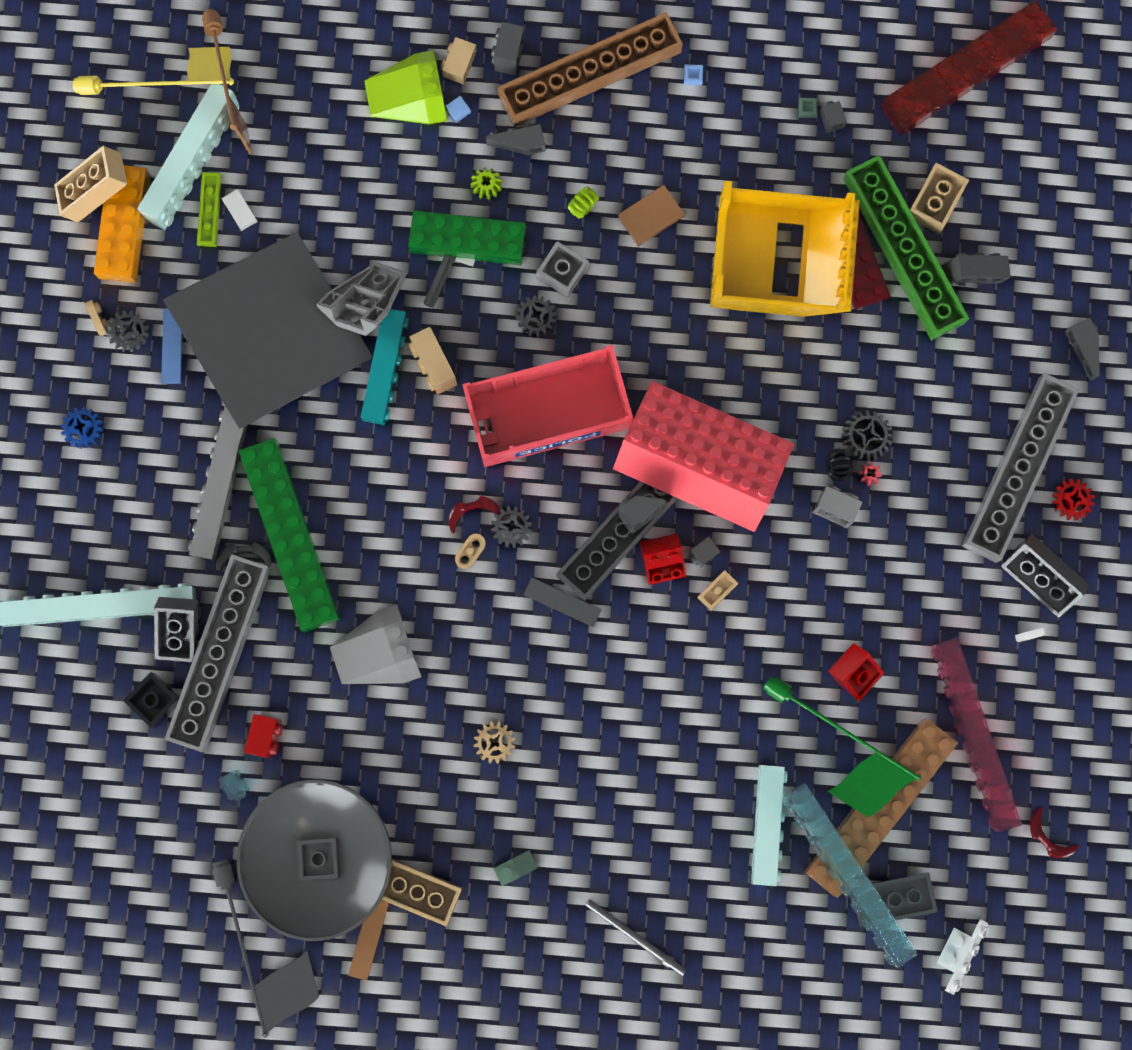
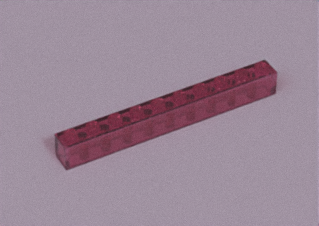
(976, 735)

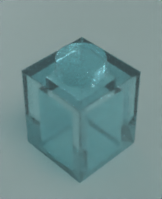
(234, 785)

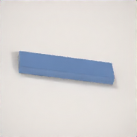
(171, 350)

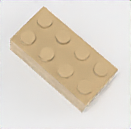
(90, 184)
(421, 893)

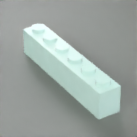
(767, 825)

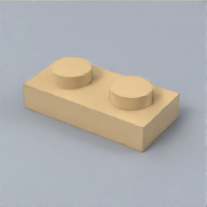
(717, 590)

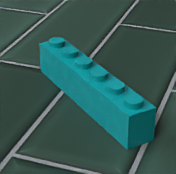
(384, 367)

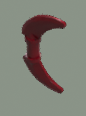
(459, 509)
(1037, 833)

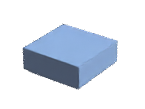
(693, 74)
(458, 109)

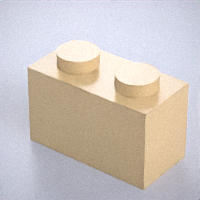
(459, 60)

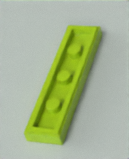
(209, 209)

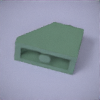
(515, 868)

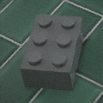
(175, 629)

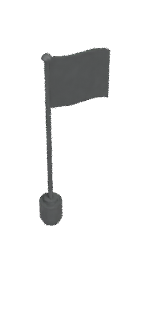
(283, 990)

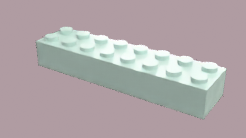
(187, 158)

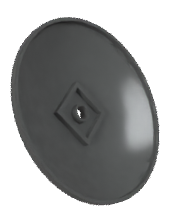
(280, 869)

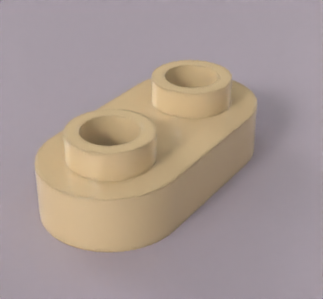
(94, 311)
(469, 551)

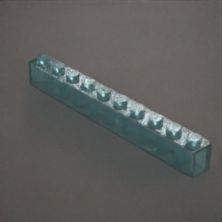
(850, 875)

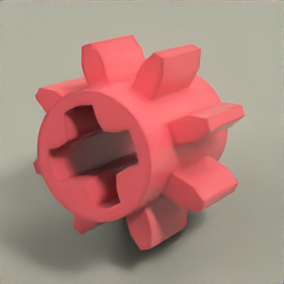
(868, 469)

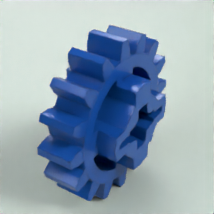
(74, 429)

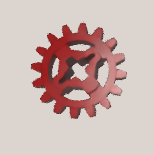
(1076, 489)

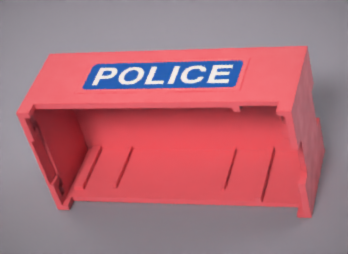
(549, 406)

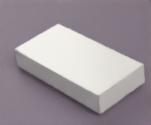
(239, 210)
(1030, 635)

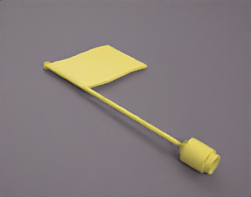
(201, 69)

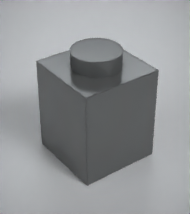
(832, 116)
(704, 552)

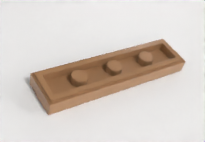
(368, 942)

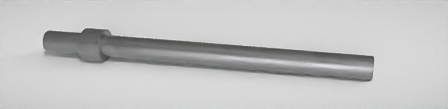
(667, 960)

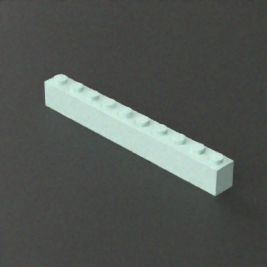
(88, 605)

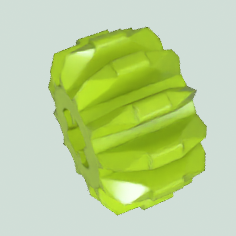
(488, 190)
(583, 202)

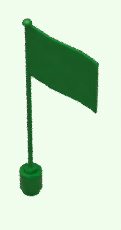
(871, 781)

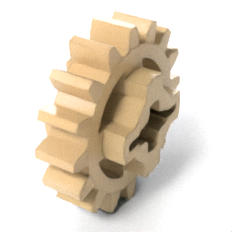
(505, 750)

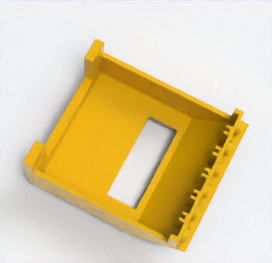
(748, 246)

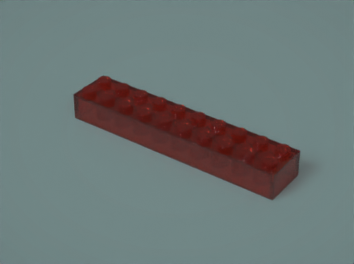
(968, 68)

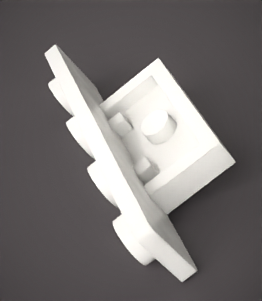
(959, 952)

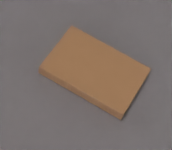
(651, 215)

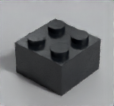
(152, 700)

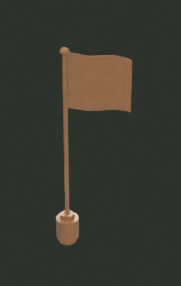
(213, 27)

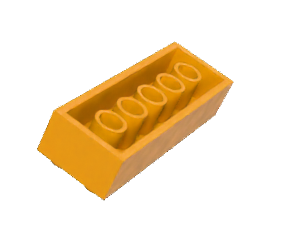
(122, 229)

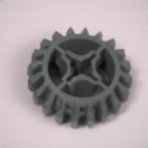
(874, 437)

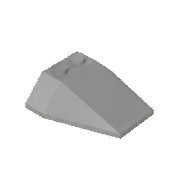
(363, 299)
(376, 651)

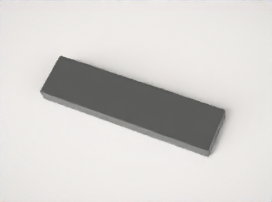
(562, 602)

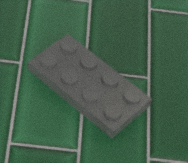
(906, 896)

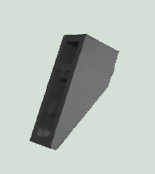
(1085, 342)

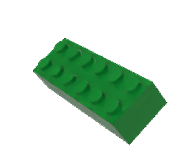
(467, 237)

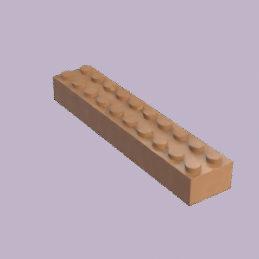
(590, 69)
(920, 753)

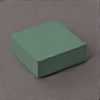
(807, 107)

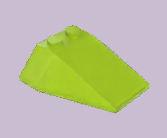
(408, 91)

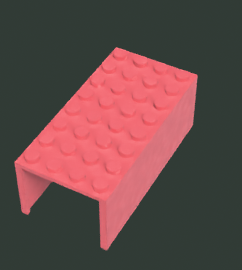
(703, 456)

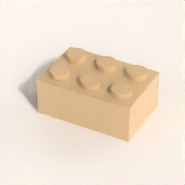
(938, 198)
(432, 361)

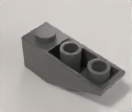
(522, 140)

